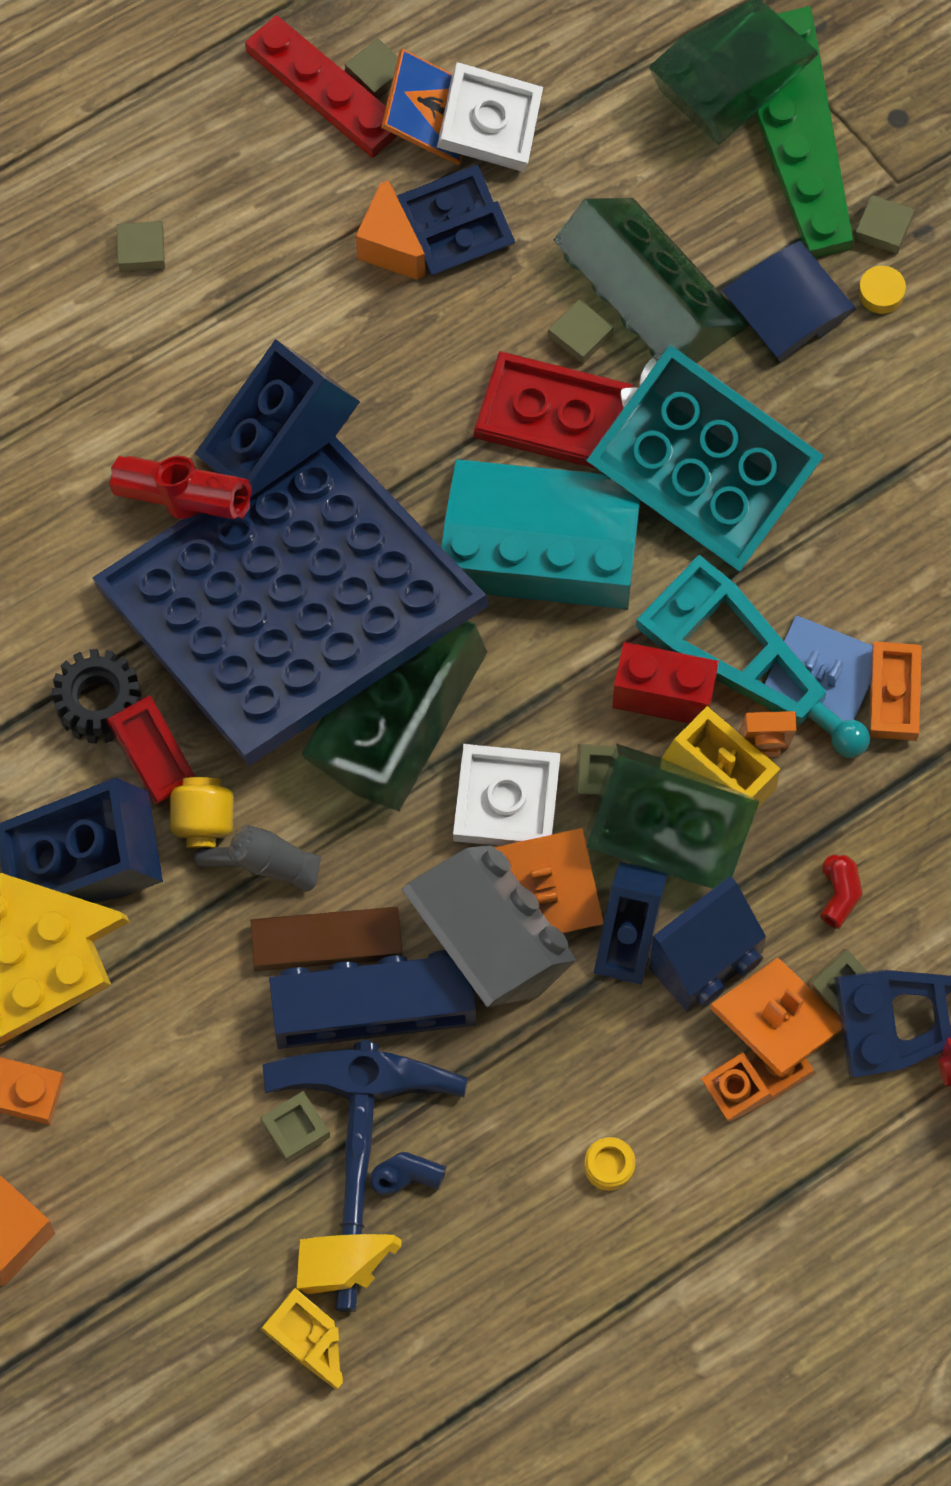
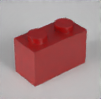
(663, 683)

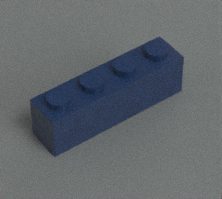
(370, 1000)

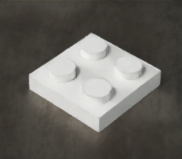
(490, 117)
(505, 795)

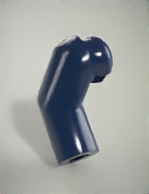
(404, 1170)

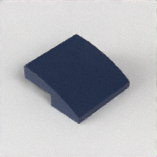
(456, 220)
(789, 300)

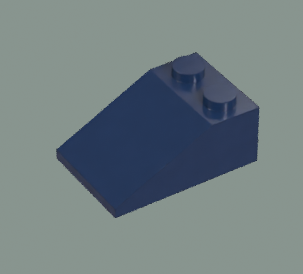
(276, 419)
(86, 844)

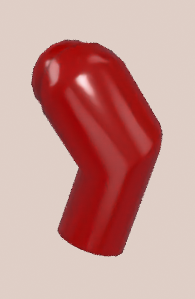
(846, 886)

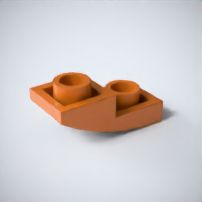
(749, 1083)

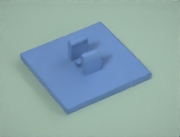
(834, 660)

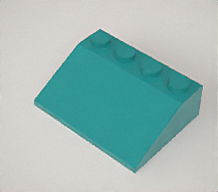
(705, 458)
(542, 533)

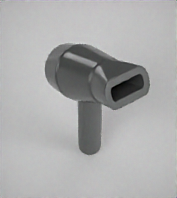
(264, 855)

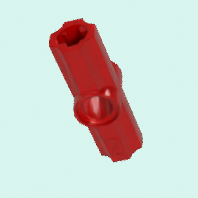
(180, 487)

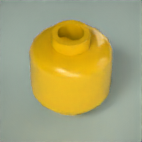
(201, 811)

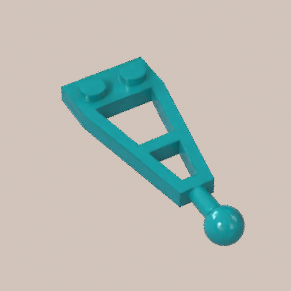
(693, 599)

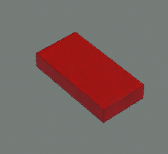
(150, 748)

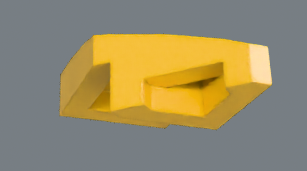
(341, 1260)
(307, 1336)

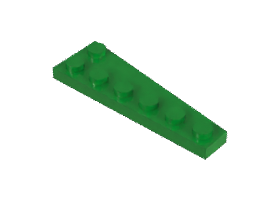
(804, 151)

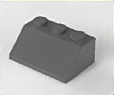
(490, 926)

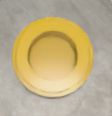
(882, 289)
(609, 1164)

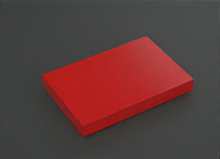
(547, 408)

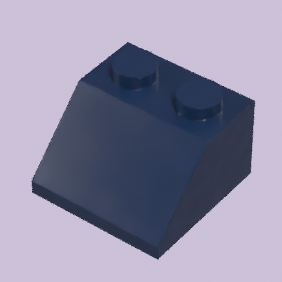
(708, 946)

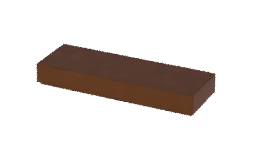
(325, 938)

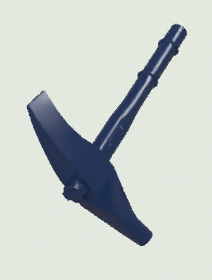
(362, 1078)

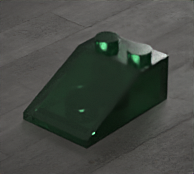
(731, 67)
(669, 818)

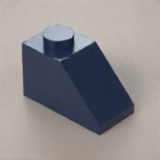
(630, 922)

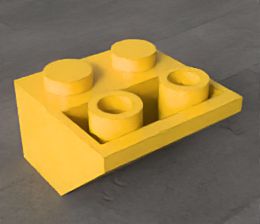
(724, 755)

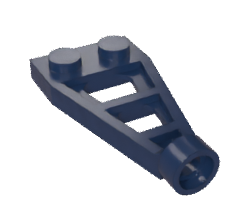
(870, 1021)

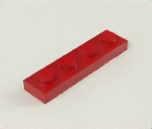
(321, 84)

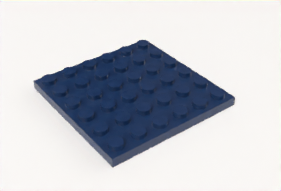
(293, 602)

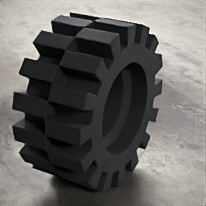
(87, 671)

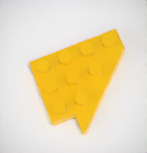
(47, 953)

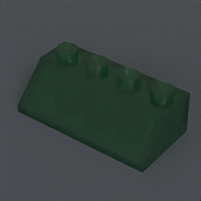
(647, 278)
(391, 728)

